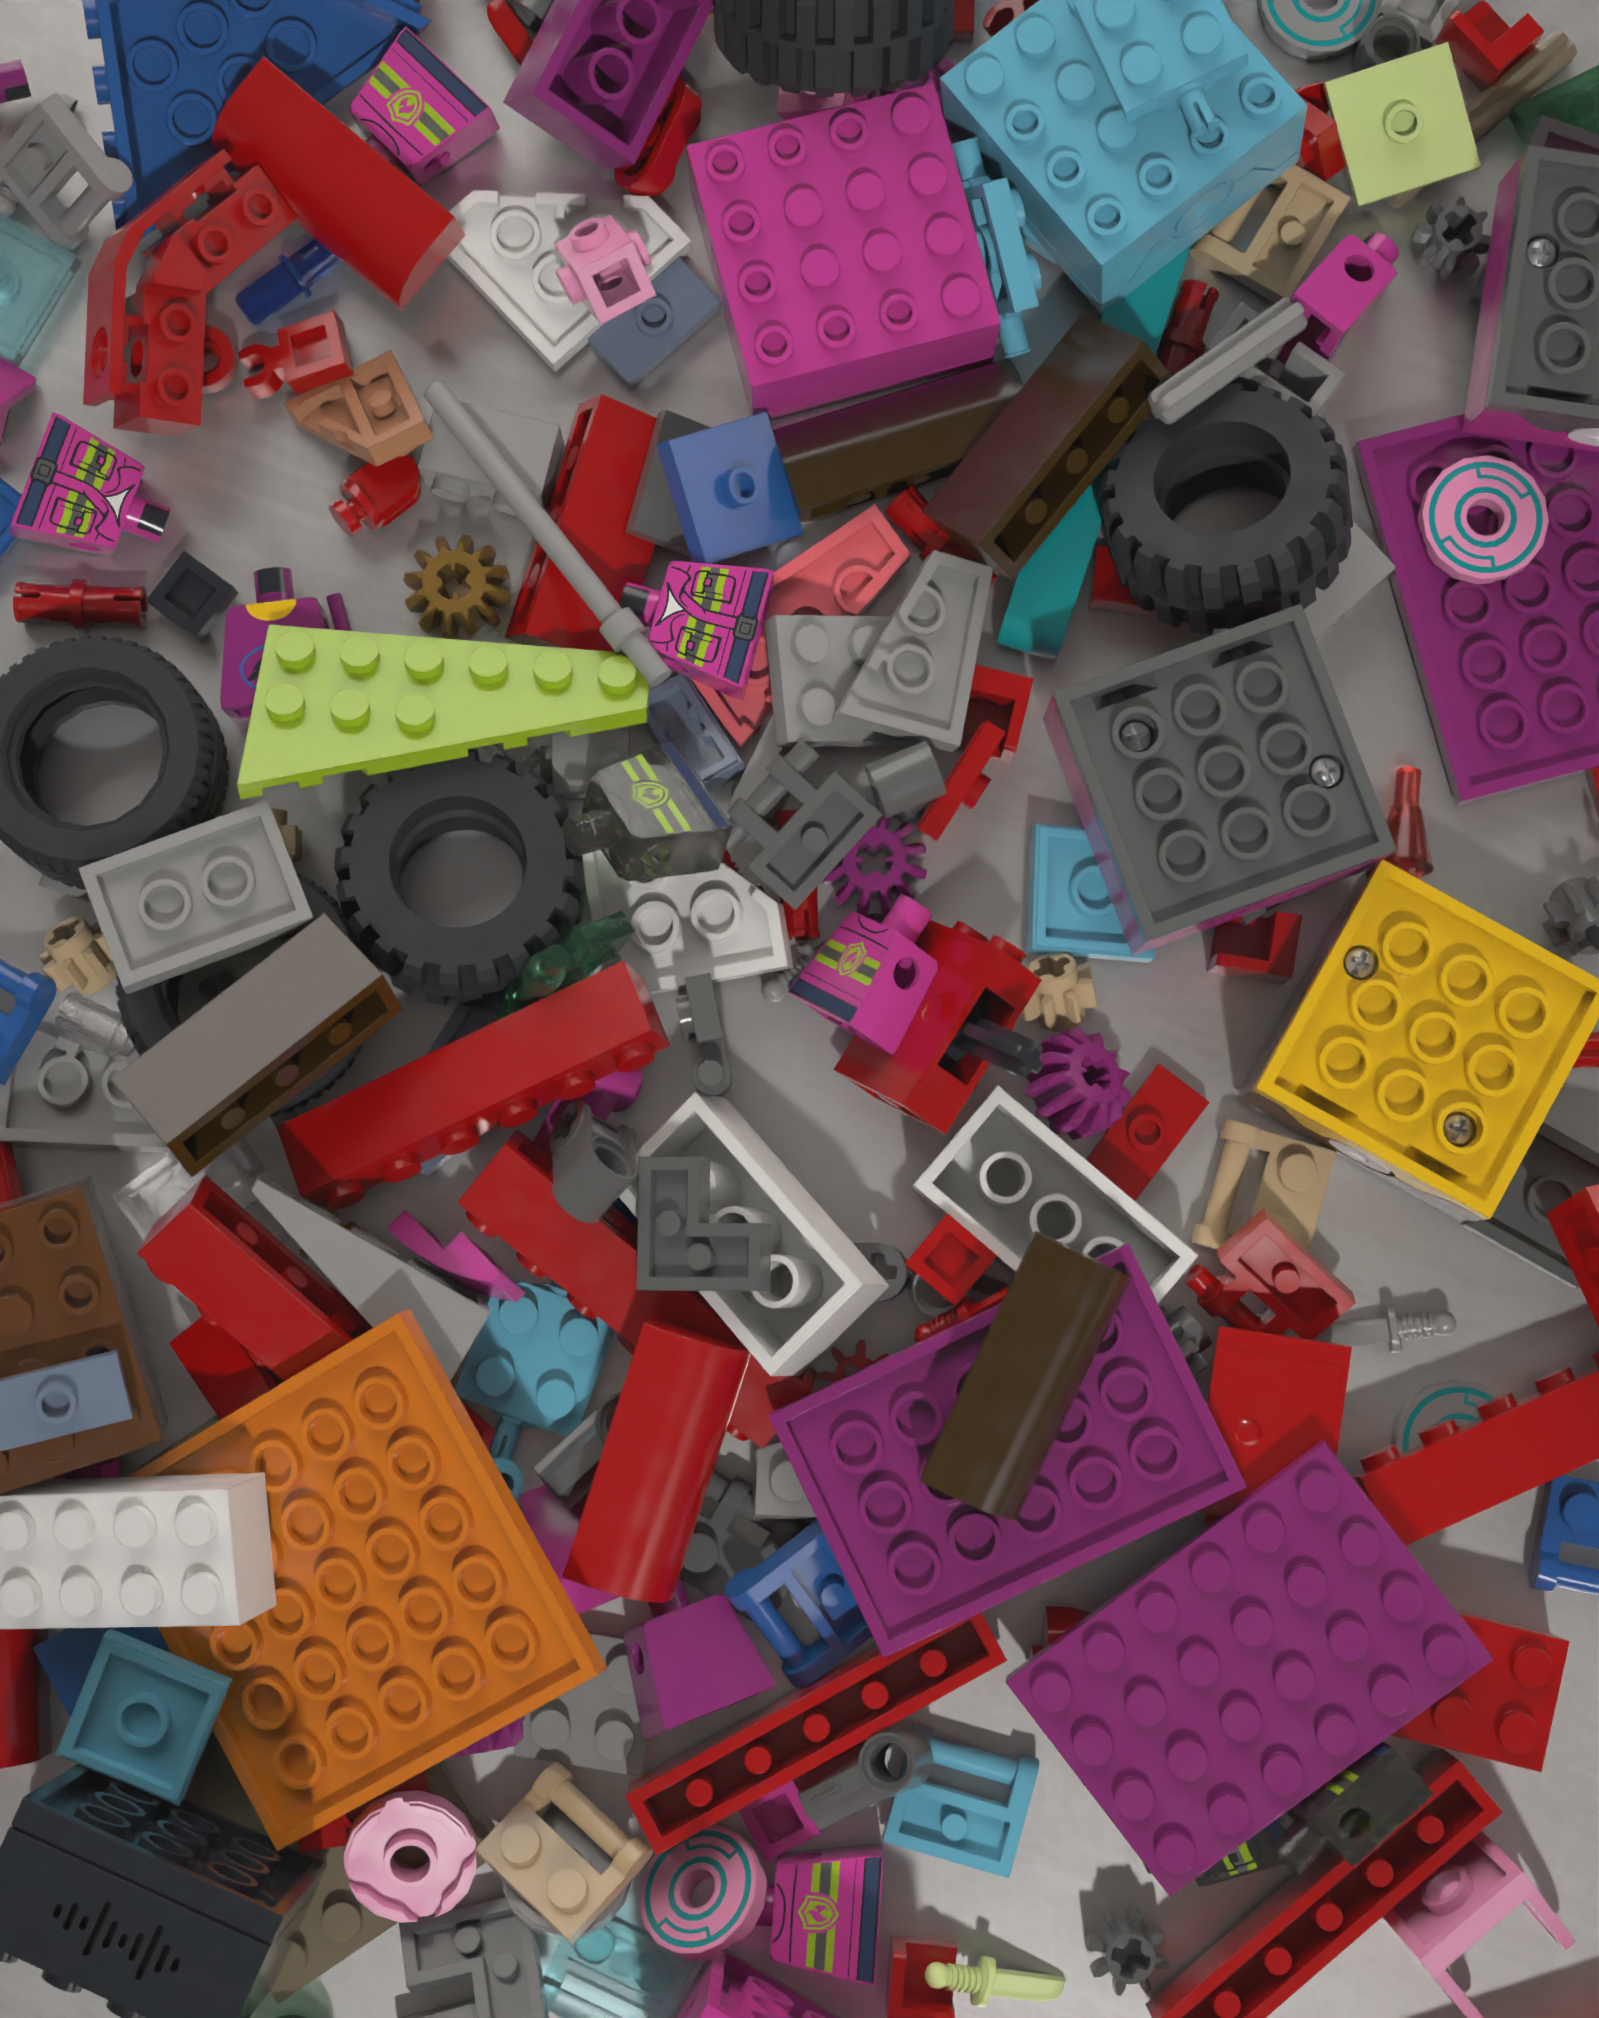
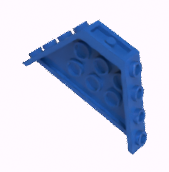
(182, 60)

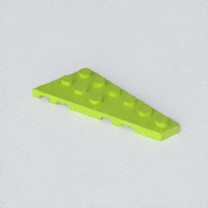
(406, 701)

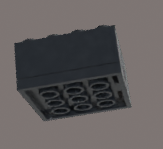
(148, 1899)

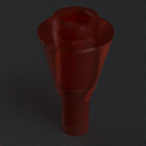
(1408, 826)

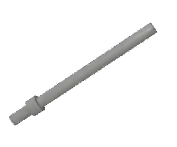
(619, 625)

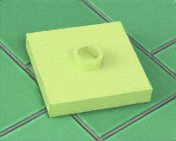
(1402, 125)

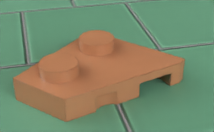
(365, 412)

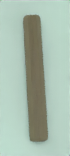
(1510, 89)

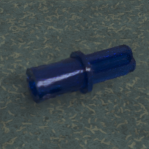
(286, 282)

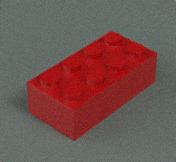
(1506, 1705)

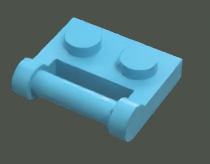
(958, 1823)

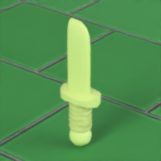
(988, 1981)

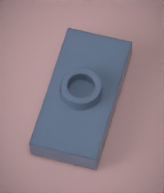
(656, 328)
(682, 716)
(63, 1400)

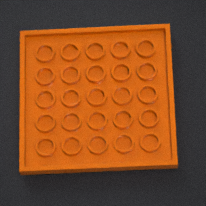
(400, 1586)

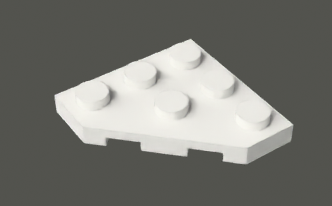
(514, 258)
(691, 924)

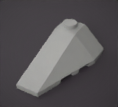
(376, 1279)

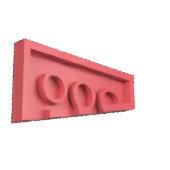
(828, 579)

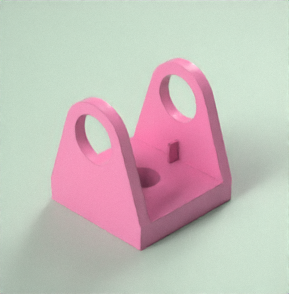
(1483, 1891)

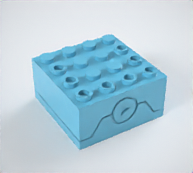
(1107, 192)

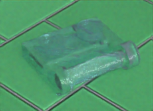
(621, 1963)

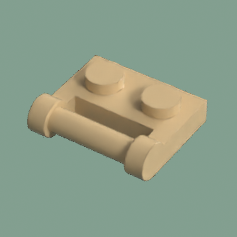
(1285, 240)
(1288, 1186)
(547, 1869)

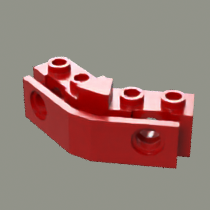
(151, 344)

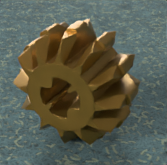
(481, 578)

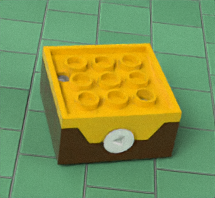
(1425, 1043)

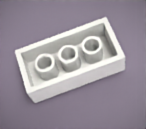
(1017, 1177)
(815, 1269)
(136, 1552)

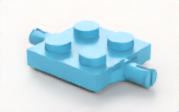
(1163, 53)
(997, 221)
(534, 1363)

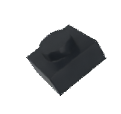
(192, 596)

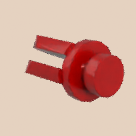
(377, 495)

